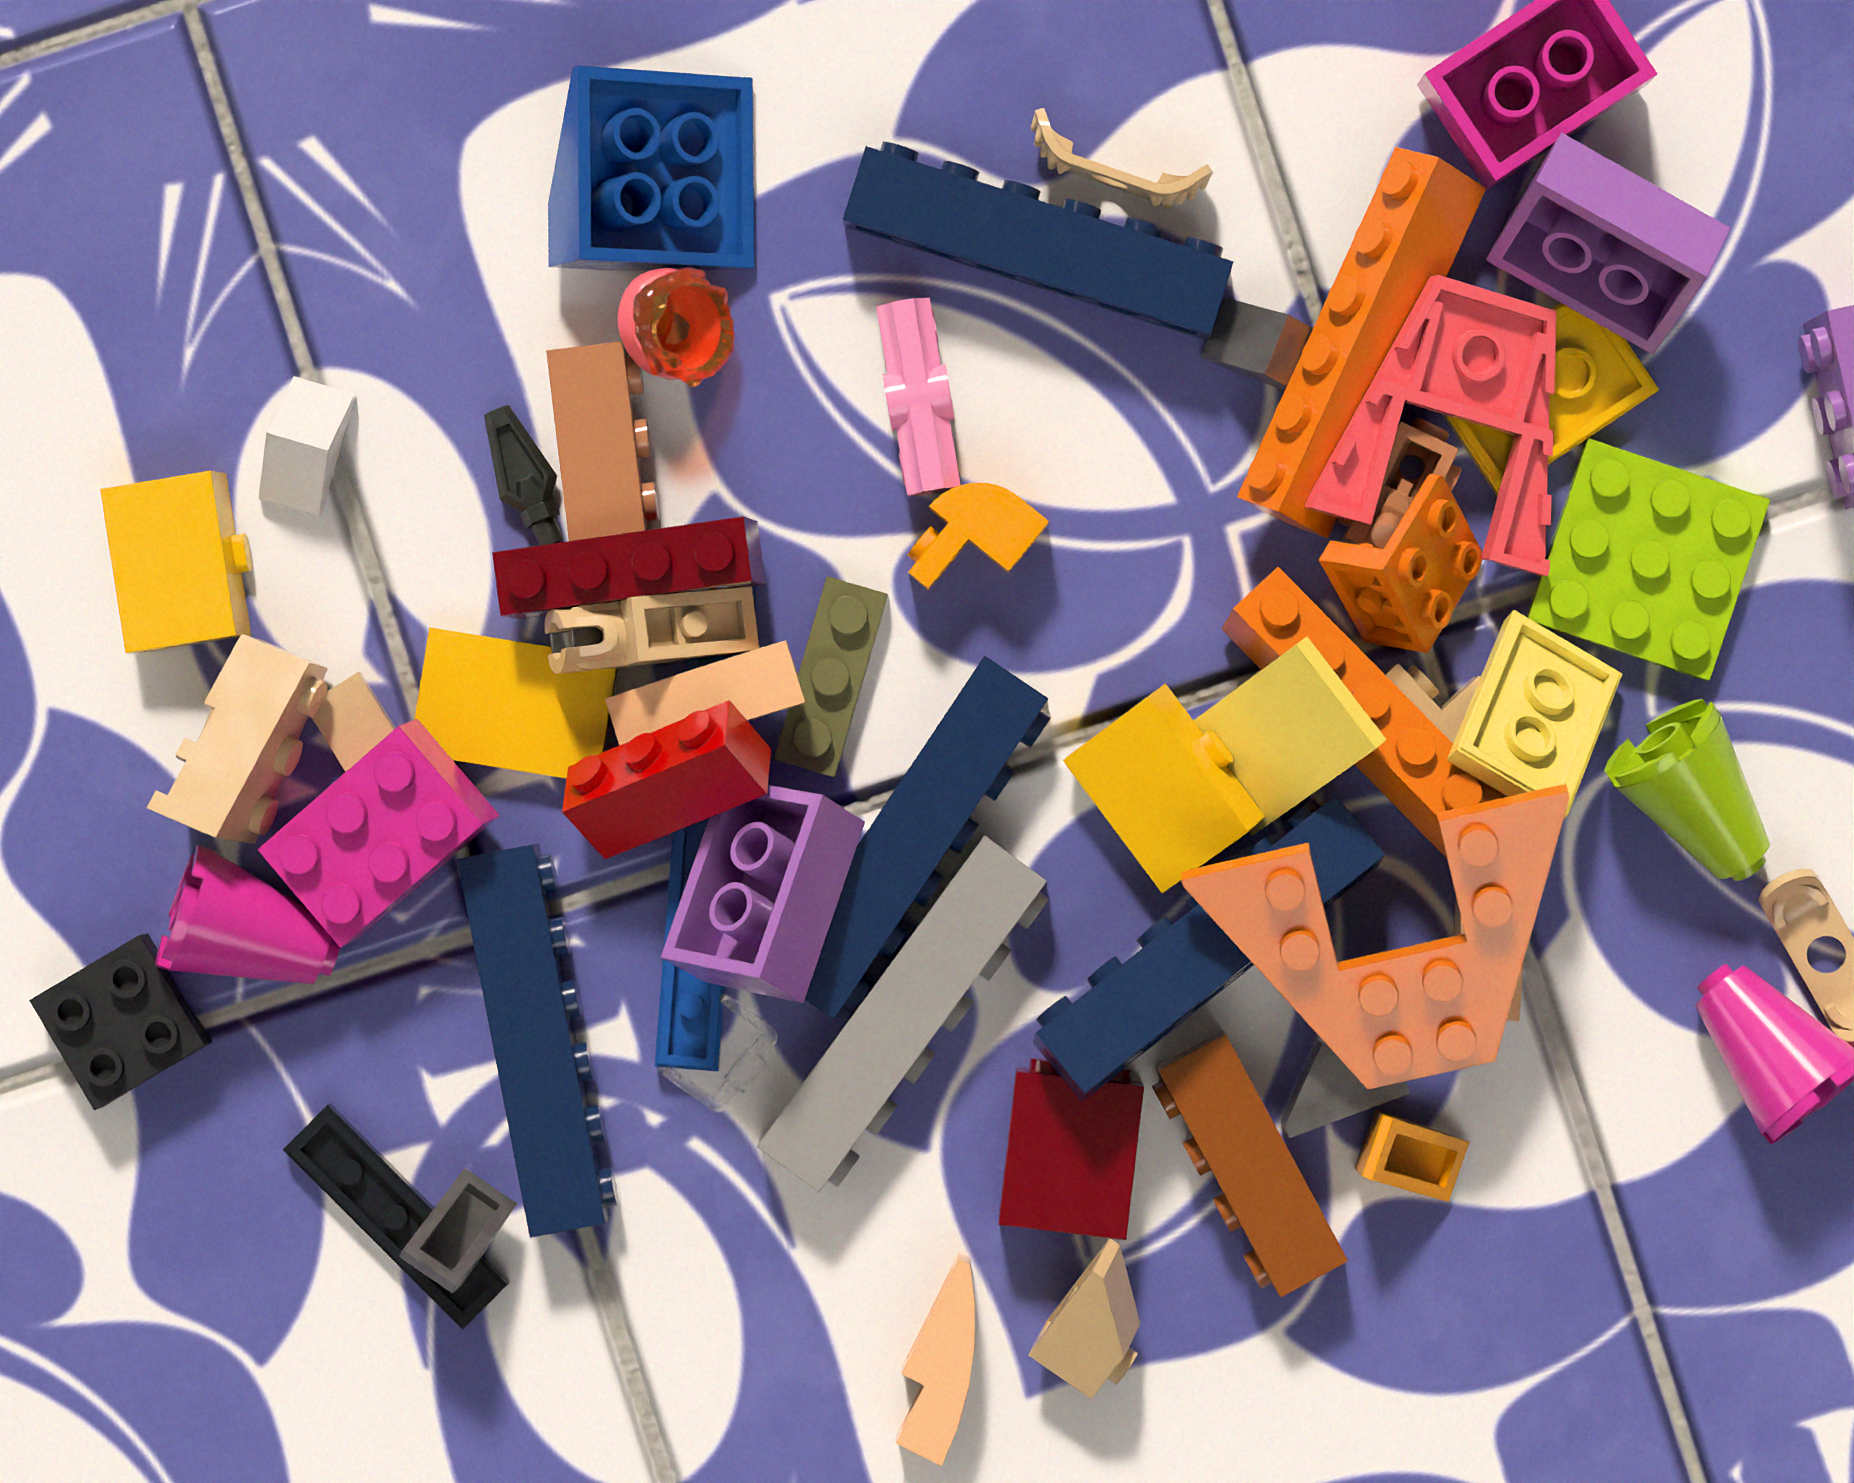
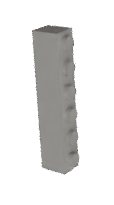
(902, 1014)

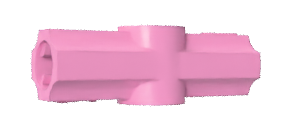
(918, 396)

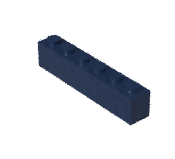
(1037, 241)
(919, 825)
(1185, 962)
(536, 1040)

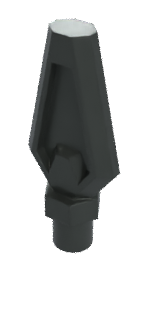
(523, 474)

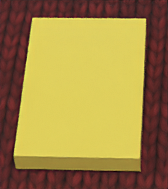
(1534, 712)
(1291, 730)

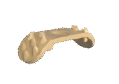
(1165, 191)
(1800, 914)

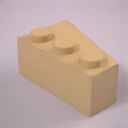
(245, 743)

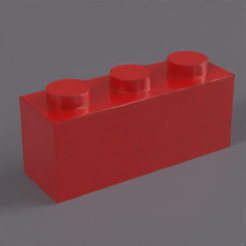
(667, 779)

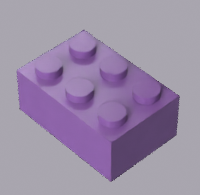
(1608, 244)
(1829, 353)
(764, 893)

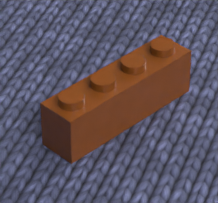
(1250, 1164)

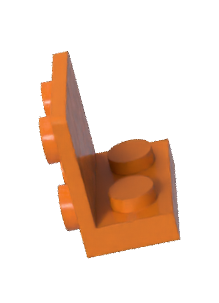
(1414, 583)

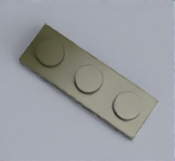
(831, 676)

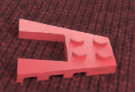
(1473, 361)

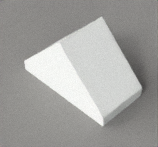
(304, 445)

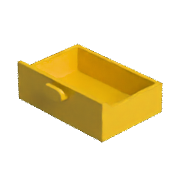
(177, 561)
(1165, 787)

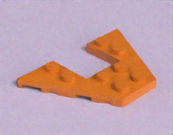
(1414, 1005)

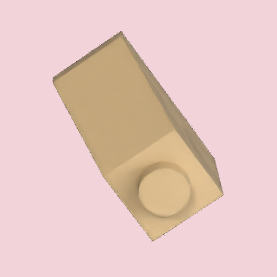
(1092, 1326)

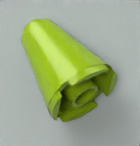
(1694, 789)

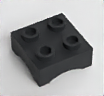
(120, 1021)

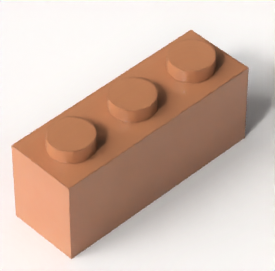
(601, 440)

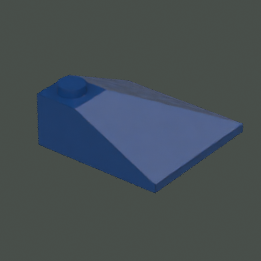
(653, 172)

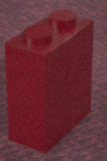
(1069, 1159)

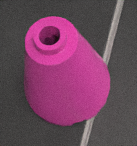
(241, 927)
(1773, 1050)

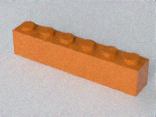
(1401, 242)
(1413, 760)

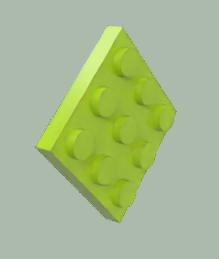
(1648, 559)

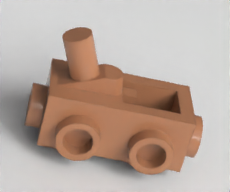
(1428, 445)

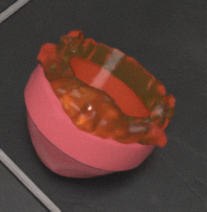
(676, 324)

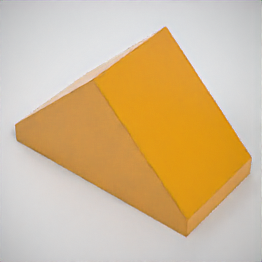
(1411, 1156)

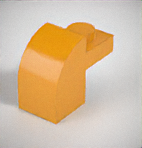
(980, 514)

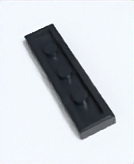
(383, 1206)

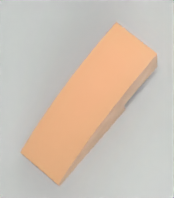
(753, 681)
(942, 1365)

